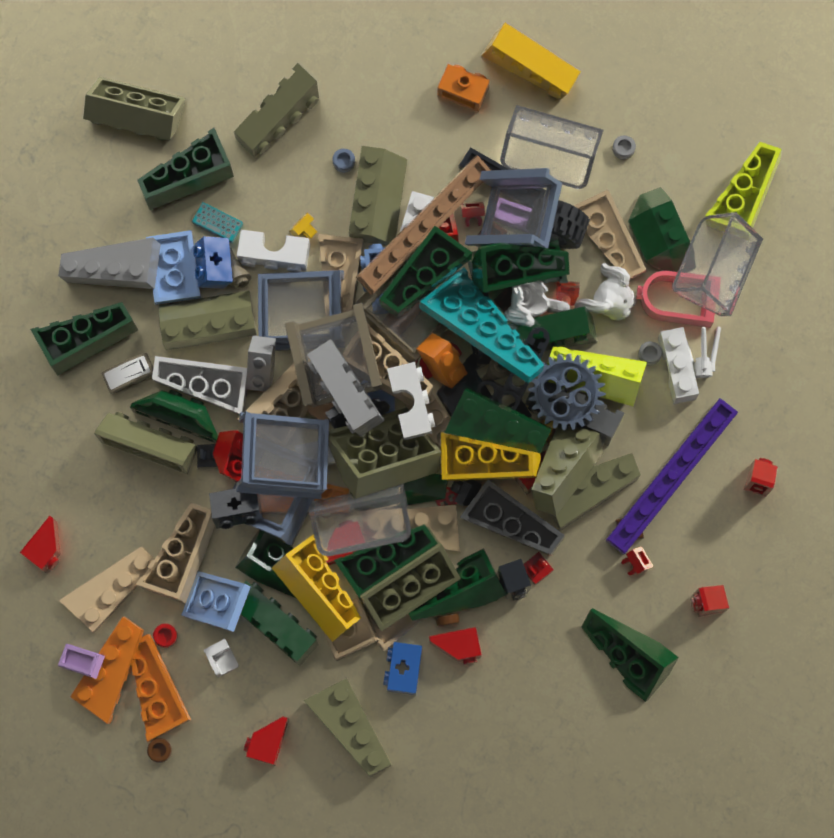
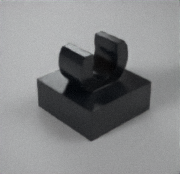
(205, 457)
(466, 491)

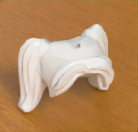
(611, 294)
(530, 301)

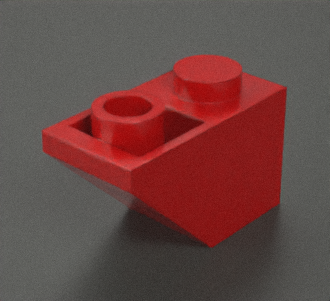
(229, 454)
(709, 600)

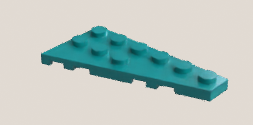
(478, 321)

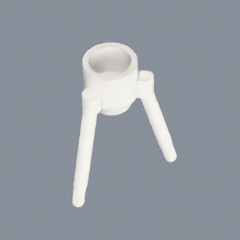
(704, 366)

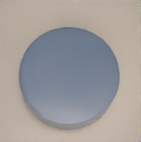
(343, 160)

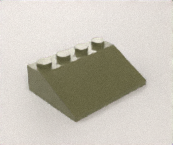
(382, 456)

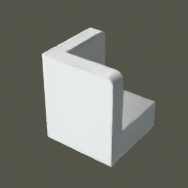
(221, 658)

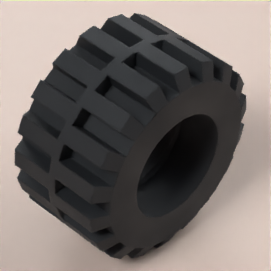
(570, 225)

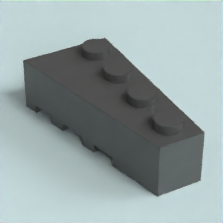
(603, 423)

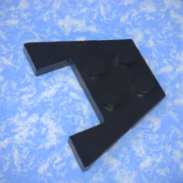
(451, 397)

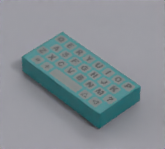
(217, 222)

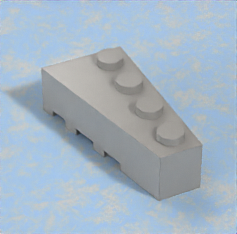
(118, 264)
(345, 388)

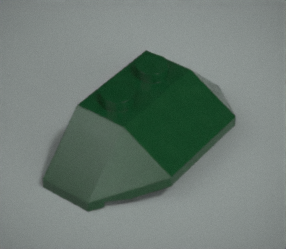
(659, 231)
(178, 413)

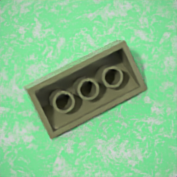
(133, 108)
(377, 196)
(206, 320)
(147, 442)
(410, 587)

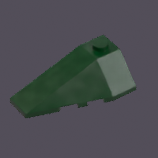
(476, 588)

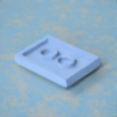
(176, 269)
(216, 601)

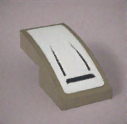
(128, 372)

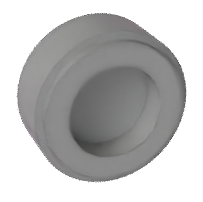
(624, 147)
(650, 353)

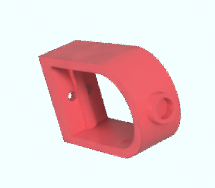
(705, 319)

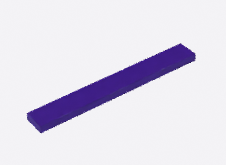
(671, 476)

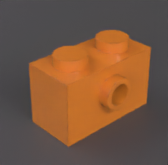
(463, 87)
(442, 360)

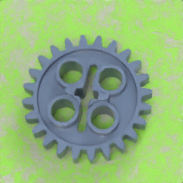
(575, 411)

